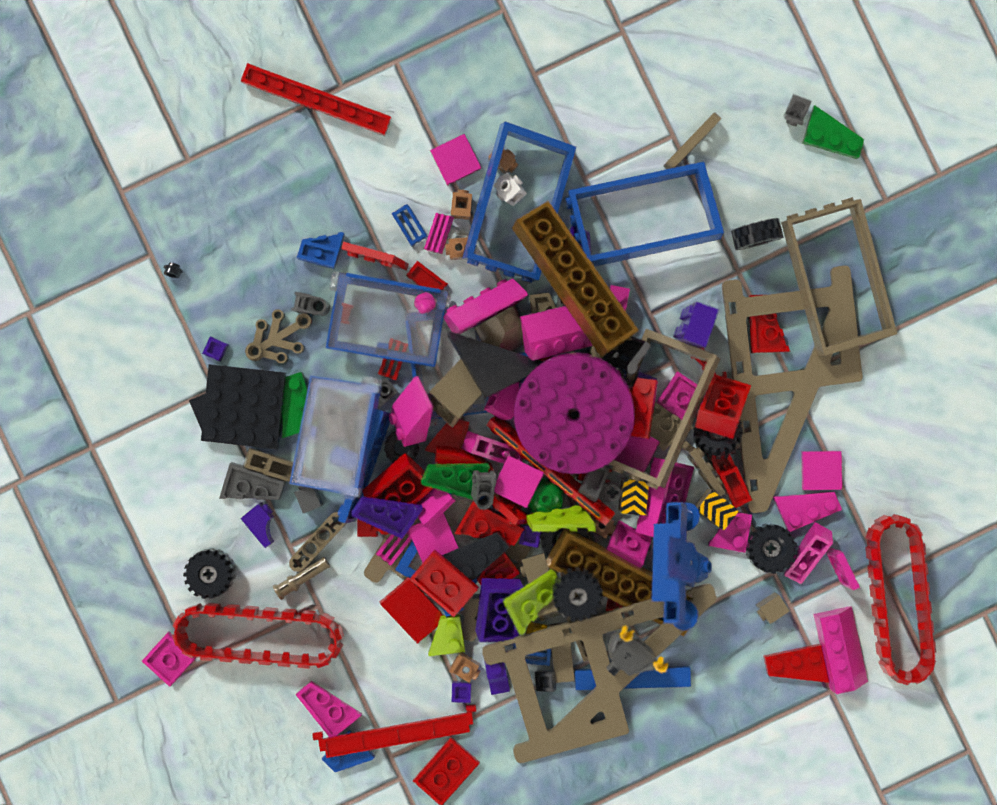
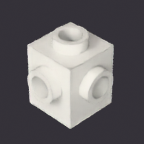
(509, 188)

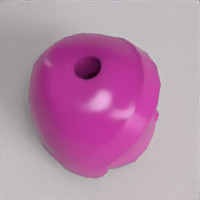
(424, 303)

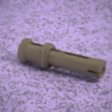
(293, 583)

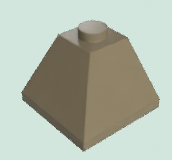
(502, 330)

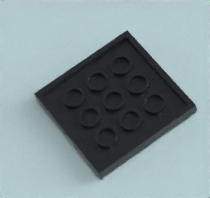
(243, 406)

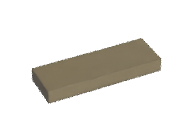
(563, 660)

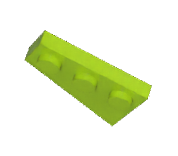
(561, 518)
(529, 600)

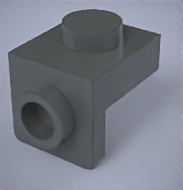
(796, 110)

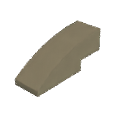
(268, 464)

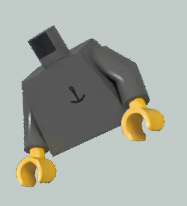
(632, 654)

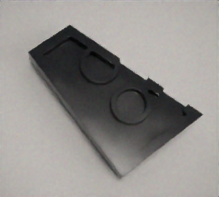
(479, 555)

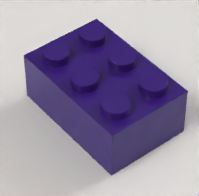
(696, 324)
(493, 618)

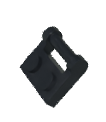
(634, 349)

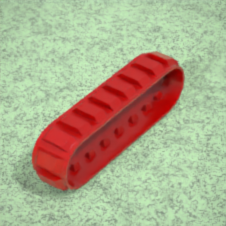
(923, 605)
(263, 658)

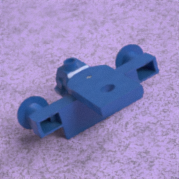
(677, 565)

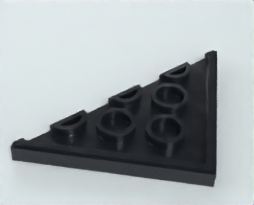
(490, 365)

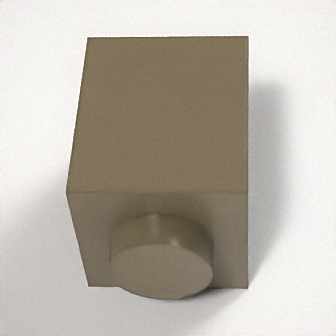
(772, 608)

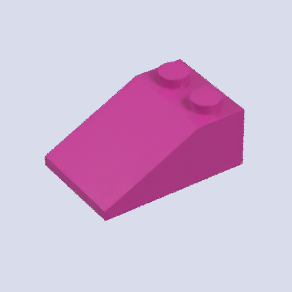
(412, 414)

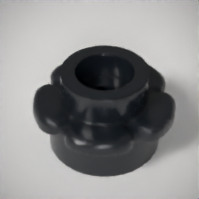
(172, 270)

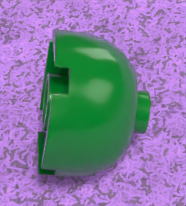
(546, 497)

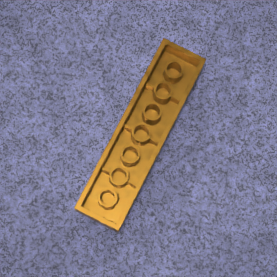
(574, 278)
(618, 578)

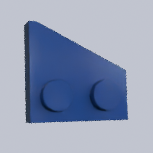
(321, 250)
(349, 760)

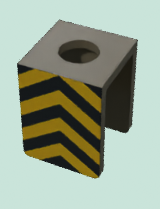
(633, 496)
(716, 509)

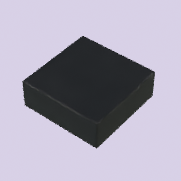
(545, 681)

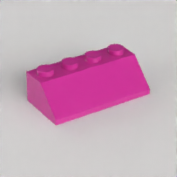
(484, 306)
(551, 333)
(674, 491)
(841, 649)

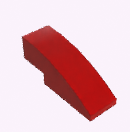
(453, 455)
(732, 480)

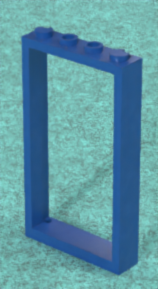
(533, 138)
(699, 169)

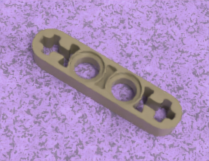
(692, 142)
(315, 539)

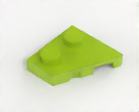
(448, 637)

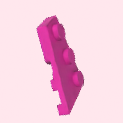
(806, 508)
(327, 709)

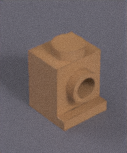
(507, 162)
(456, 211)
(450, 248)
(607, 530)
(461, 661)

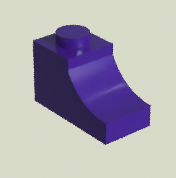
(258, 523)
(497, 678)

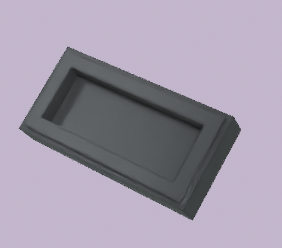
(593, 483)

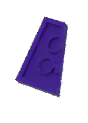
(387, 515)

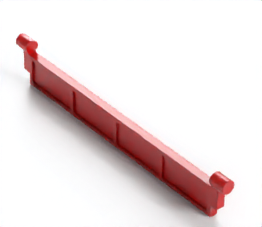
(396, 734)

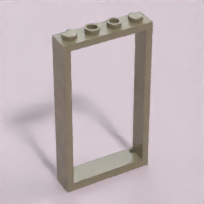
(871, 265)
(690, 414)

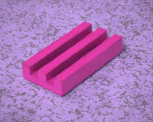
(437, 233)
(385, 557)

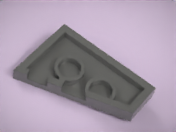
(248, 483)

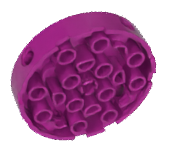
(566, 441)

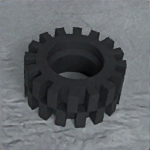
(391, 453)

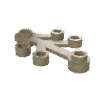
(275, 338)

